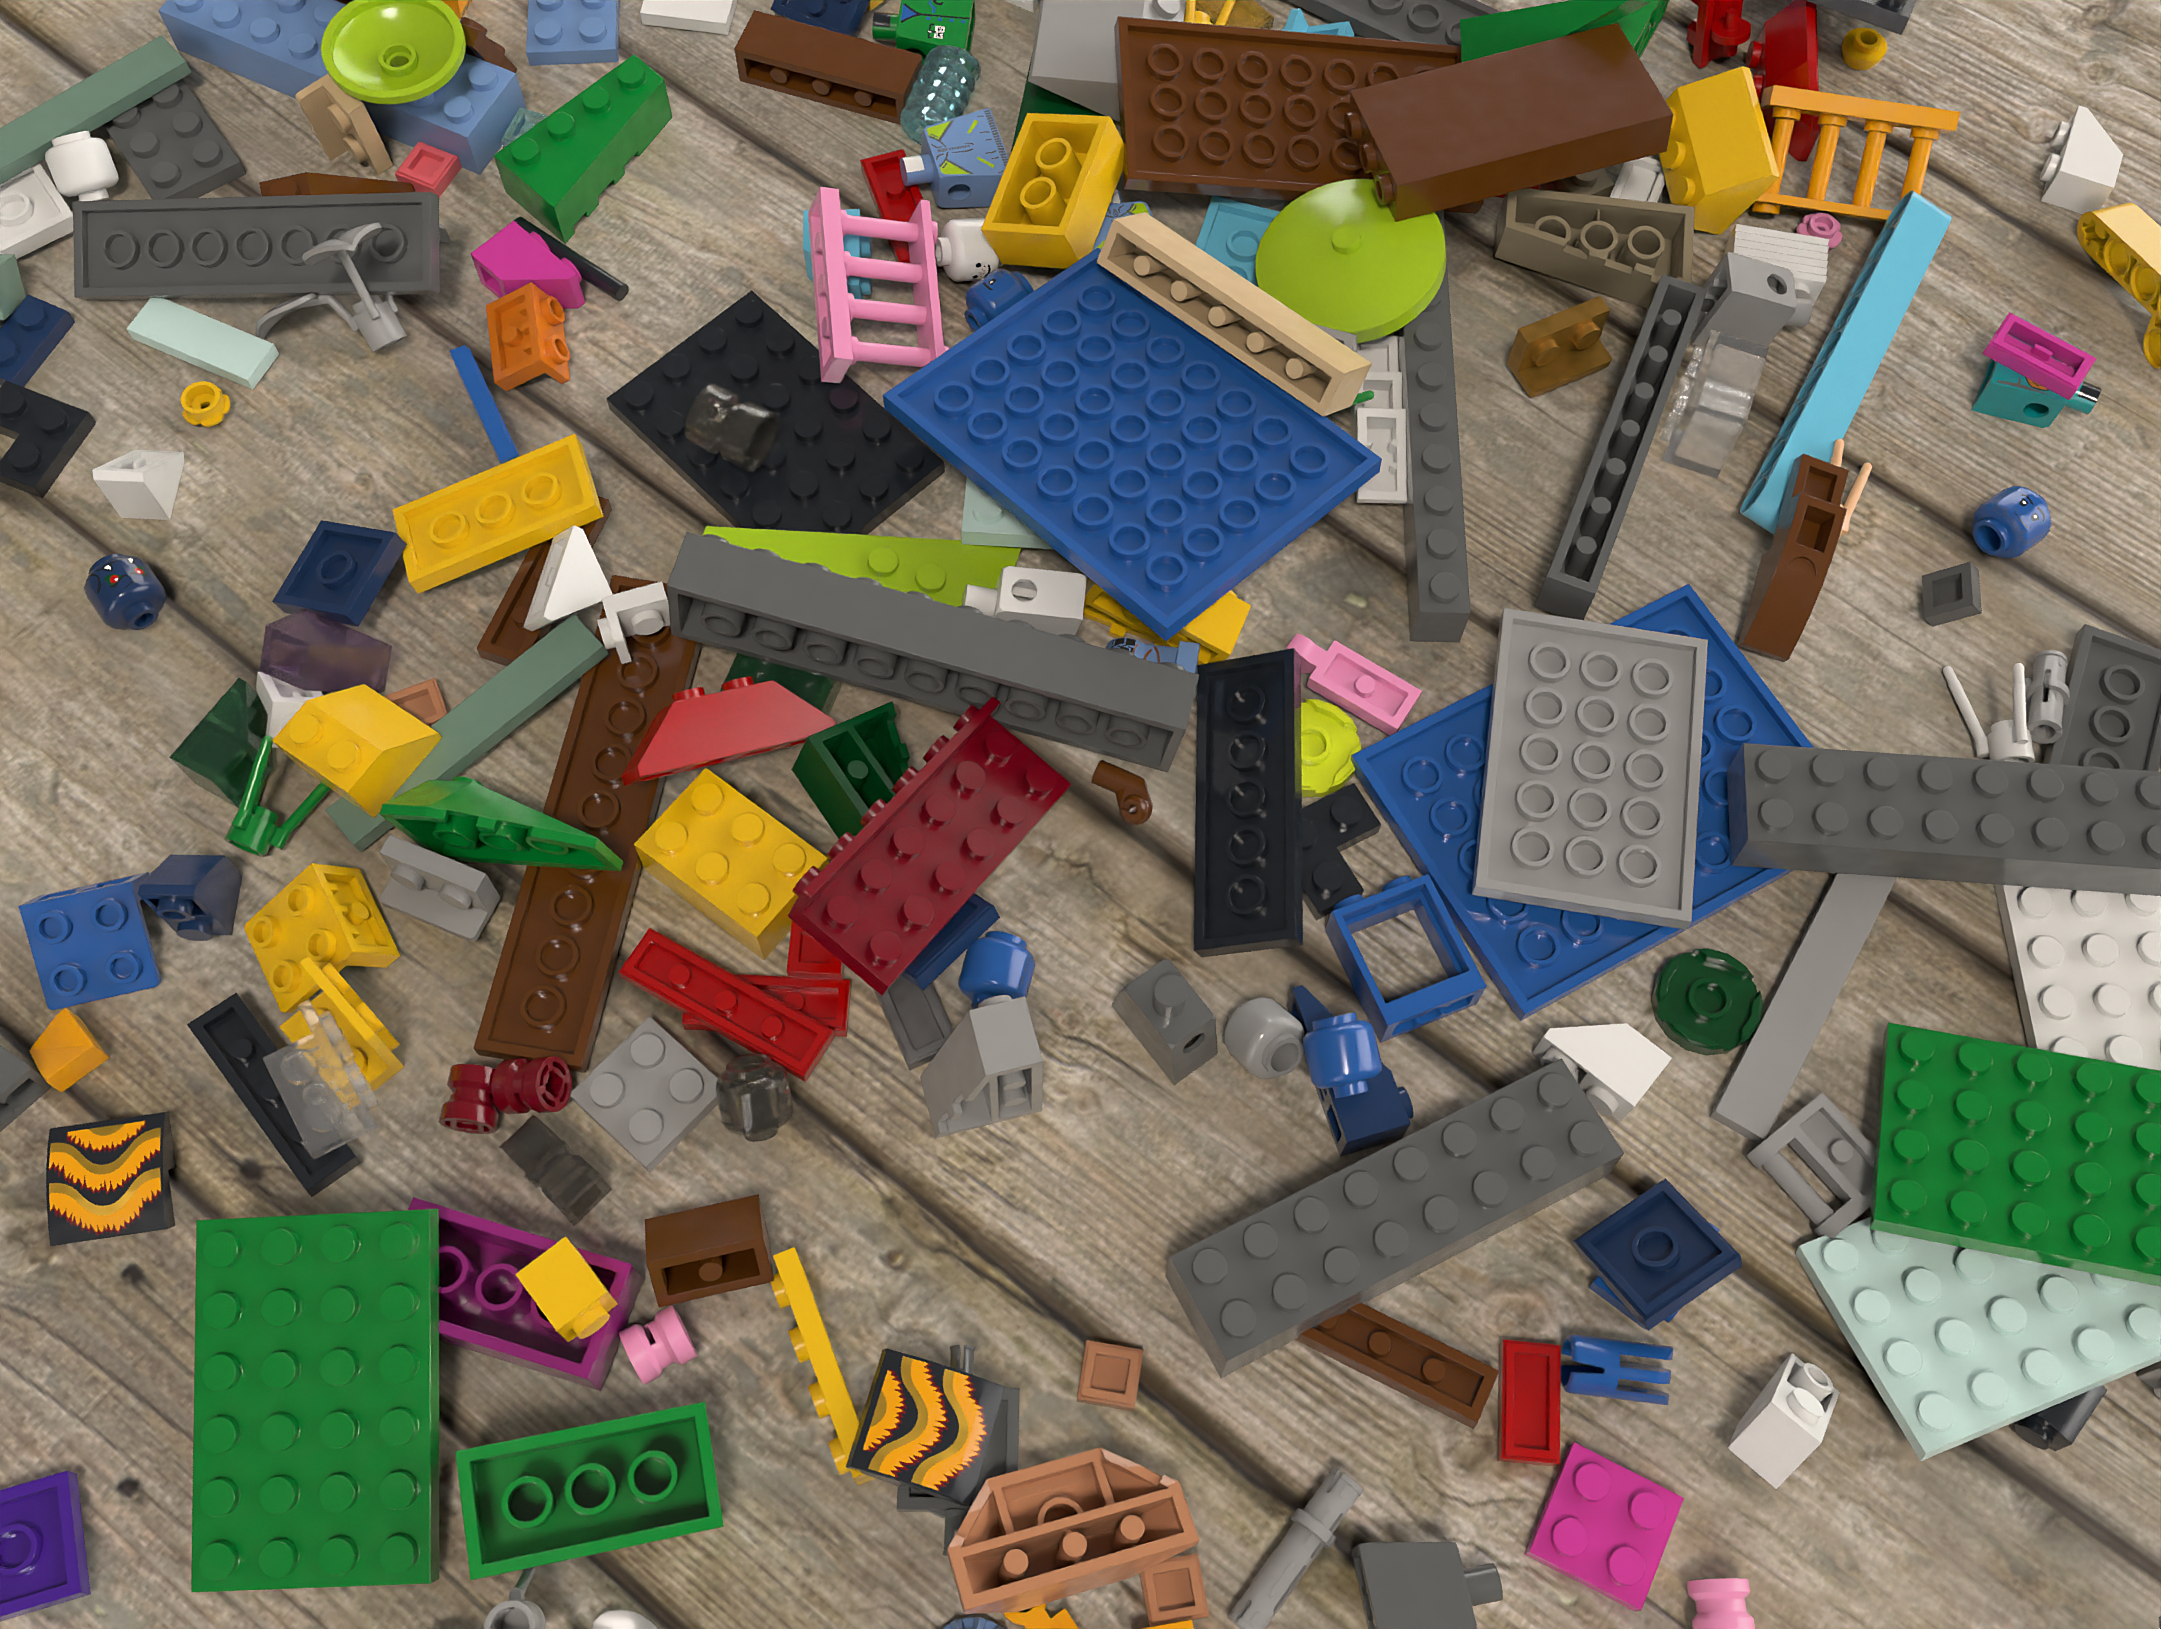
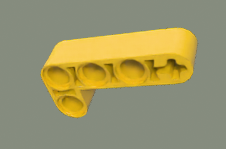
(2130, 250)

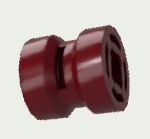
(531, 1085)
(471, 1104)

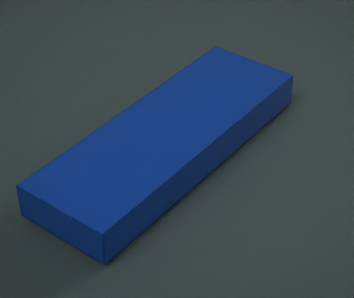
(484, 404)

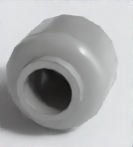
(1265, 1038)

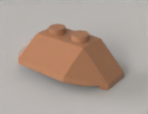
(1065, 1531)

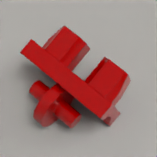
(1717, 30)

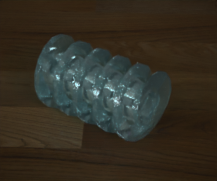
(940, 89)

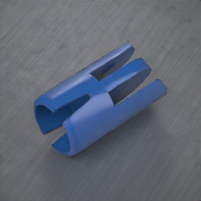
(1605, 1369)

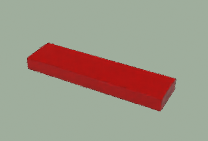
(727, 1004)

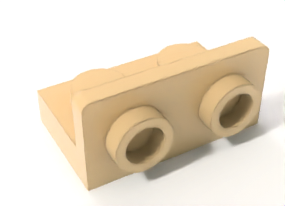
(342, 124)

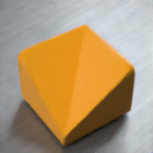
(66, 1051)

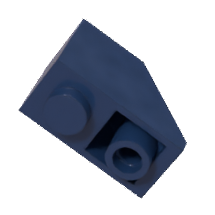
(194, 894)

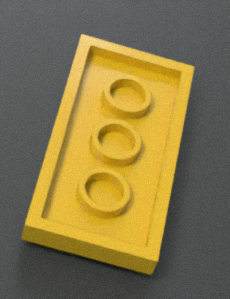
(496, 513)

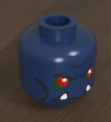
(123, 591)

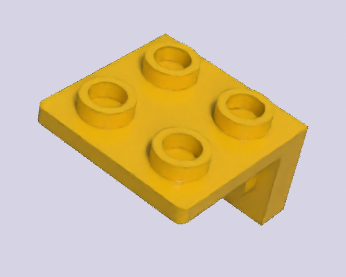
(319, 915)
(361, 1027)

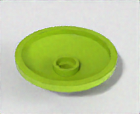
(393, 49)

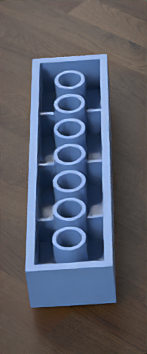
(281, 49)

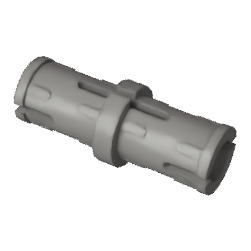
(2044, 716)

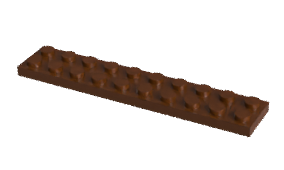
(573, 919)

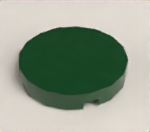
(1706, 1002)

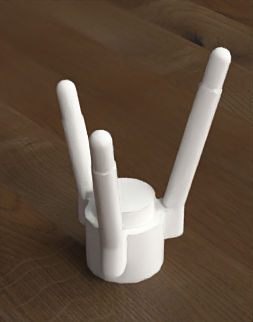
(2008, 738)

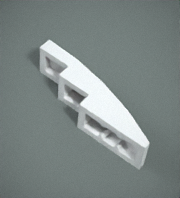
(1382, 422)

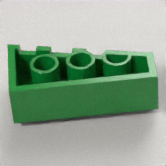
(584, 145)

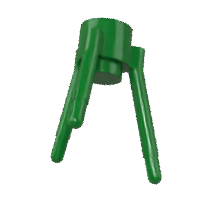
(254, 825)

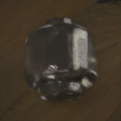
(754, 1097)

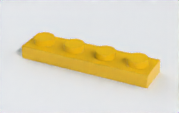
(813, 1343)

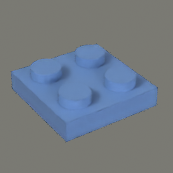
(572, 31)

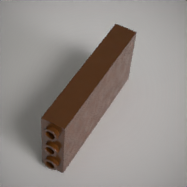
(1507, 122)

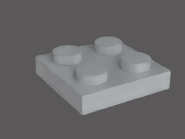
(648, 1094)

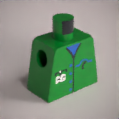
(927, 24)

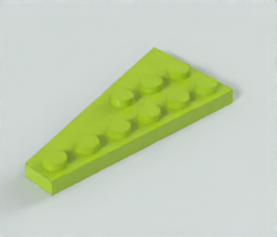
(899, 563)

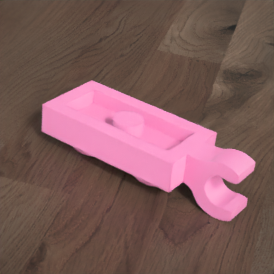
(1356, 684)

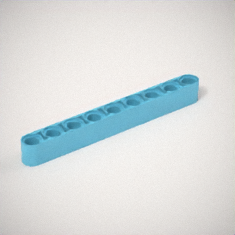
(1850, 351)

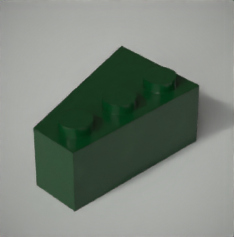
(852, 767)

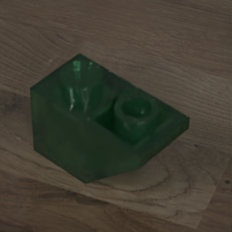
(225, 744)

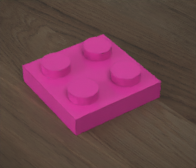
(1604, 1527)

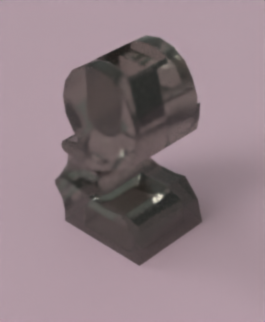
(551, 1165)

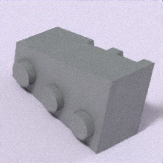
(985, 1069)

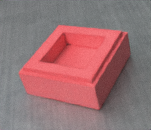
(428, 169)

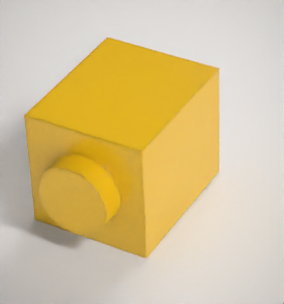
(567, 1291)

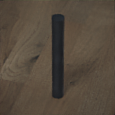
(587, 269)

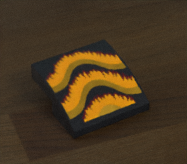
(109, 1178)
(926, 1427)

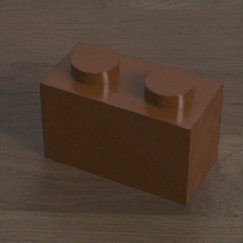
(708, 1250)

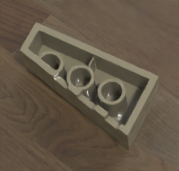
(1597, 240)

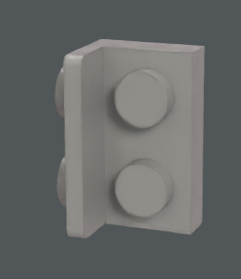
(437, 889)

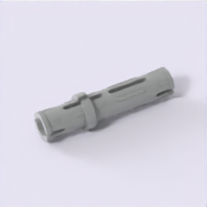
(1303, 1542)

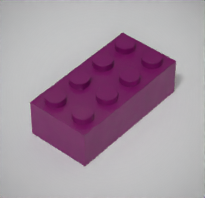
(494, 1314)

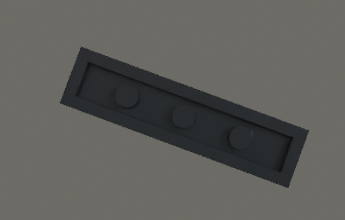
(237, 1049)

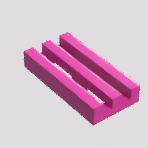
(2037, 361)

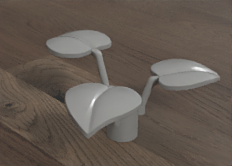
(372, 317)

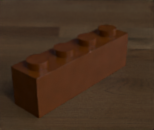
(826, 66)

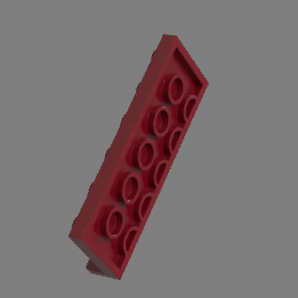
(926, 848)

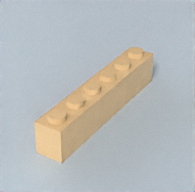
(1234, 313)

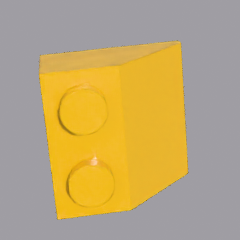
(357, 744)

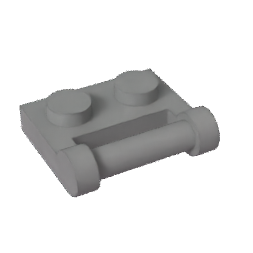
(1833, 1152)

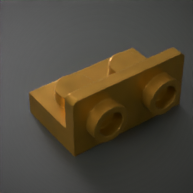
(1560, 348)

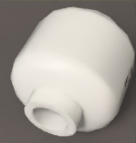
(81, 166)
(965, 250)

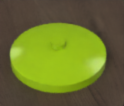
(1349, 262)

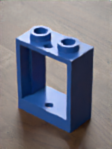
(1423, 1006)

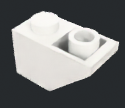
(2083, 164)
(1607, 1061)
(1785, 1421)

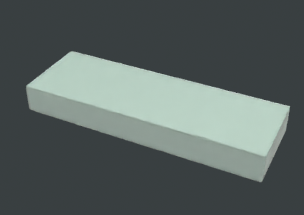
(203, 341)

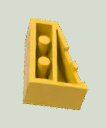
(1214, 628)

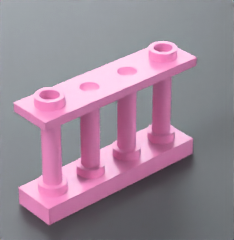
(837, 307)

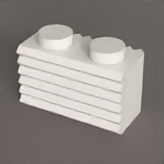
(1799, 253)

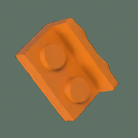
(527, 337)

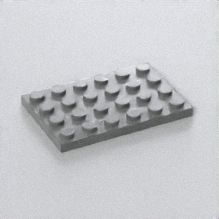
(1592, 769)

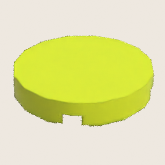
(1326, 748)

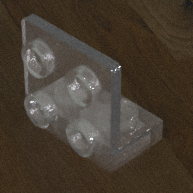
(323, 1085)

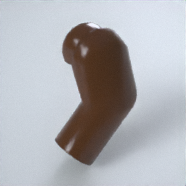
(1130, 791)

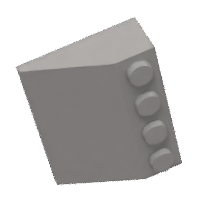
(1077, 47)

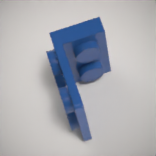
(91, 942)

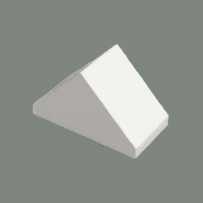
(142, 483)
(568, 581)

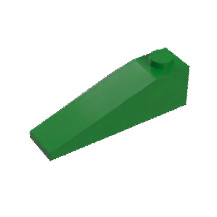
(1536, 24)
(482, 826)

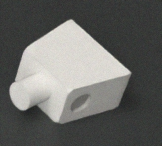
(1040, 597)

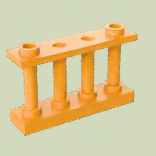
(1833, 114)

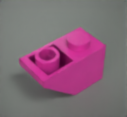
(517, 258)

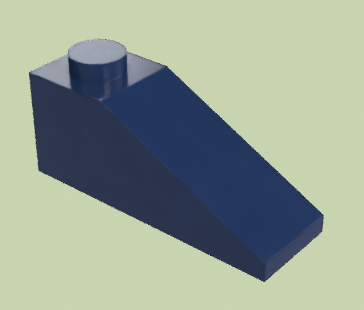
(1361, 1118)

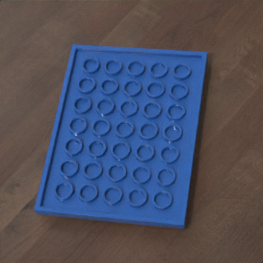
(1131, 443)
(1431, 795)

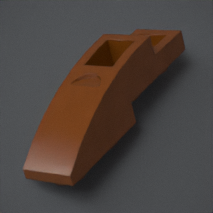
(1798, 559)

